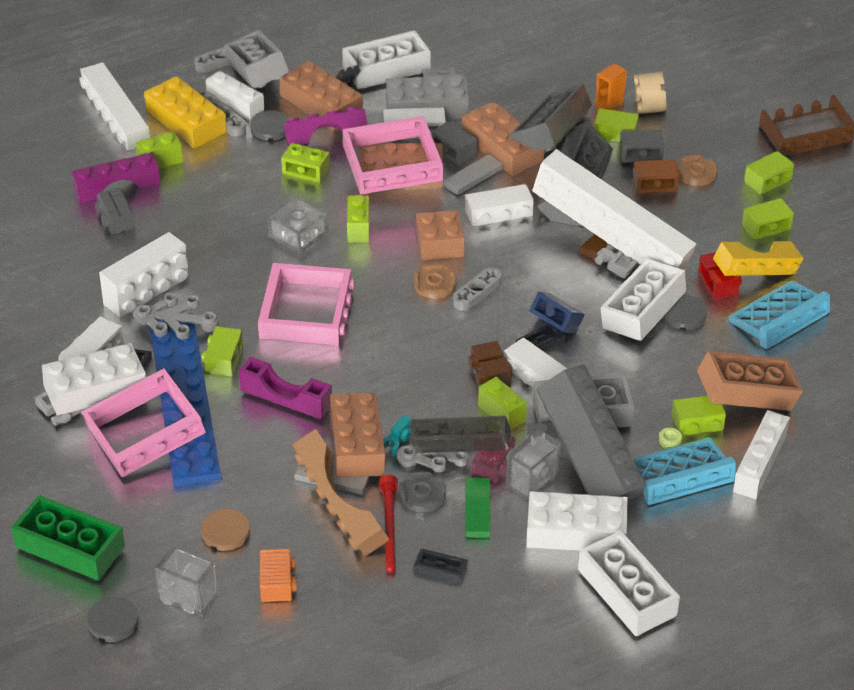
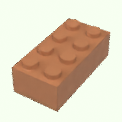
(318, 91)
(492, 129)
(397, 154)
(749, 380)
(356, 435)

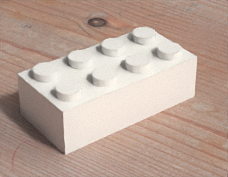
(387, 58)
(144, 274)
(643, 299)
(91, 377)
(573, 519)
(628, 583)

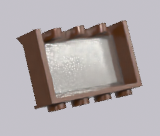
(809, 129)

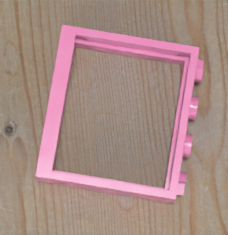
(396, 176)
(305, 331)
(156, 444)

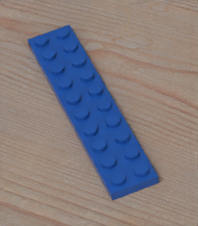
(181, 359)

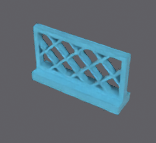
(788, 320)
(685, 480)

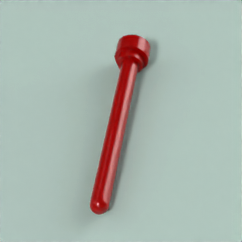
(388, 486)

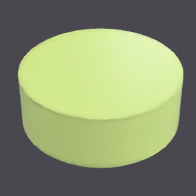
(669, 438)

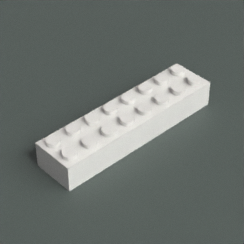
(610, 213)

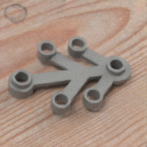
(148, 314)
(408, 458)

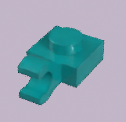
(399, 433)

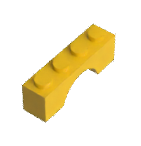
(737, 259)

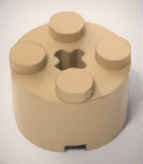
(650, 92)

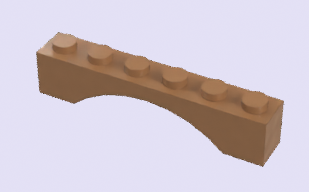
(361, 524)

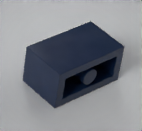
(557, 312)

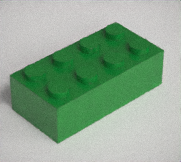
(68, 537)

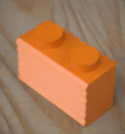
(610, 87)
(276, 576)

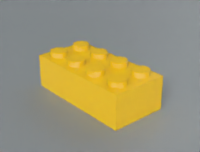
(185, 112)

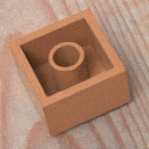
(439, 235)

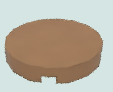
(696, 170)
(434, 281)
(225, 529)

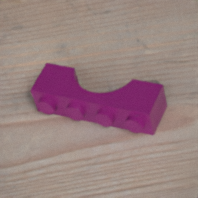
(300, 131)
(94, 179)
(262, 381)

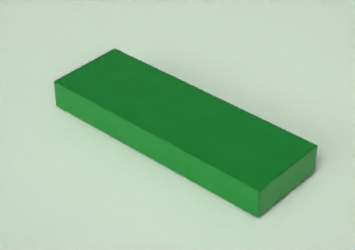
(477, 508)

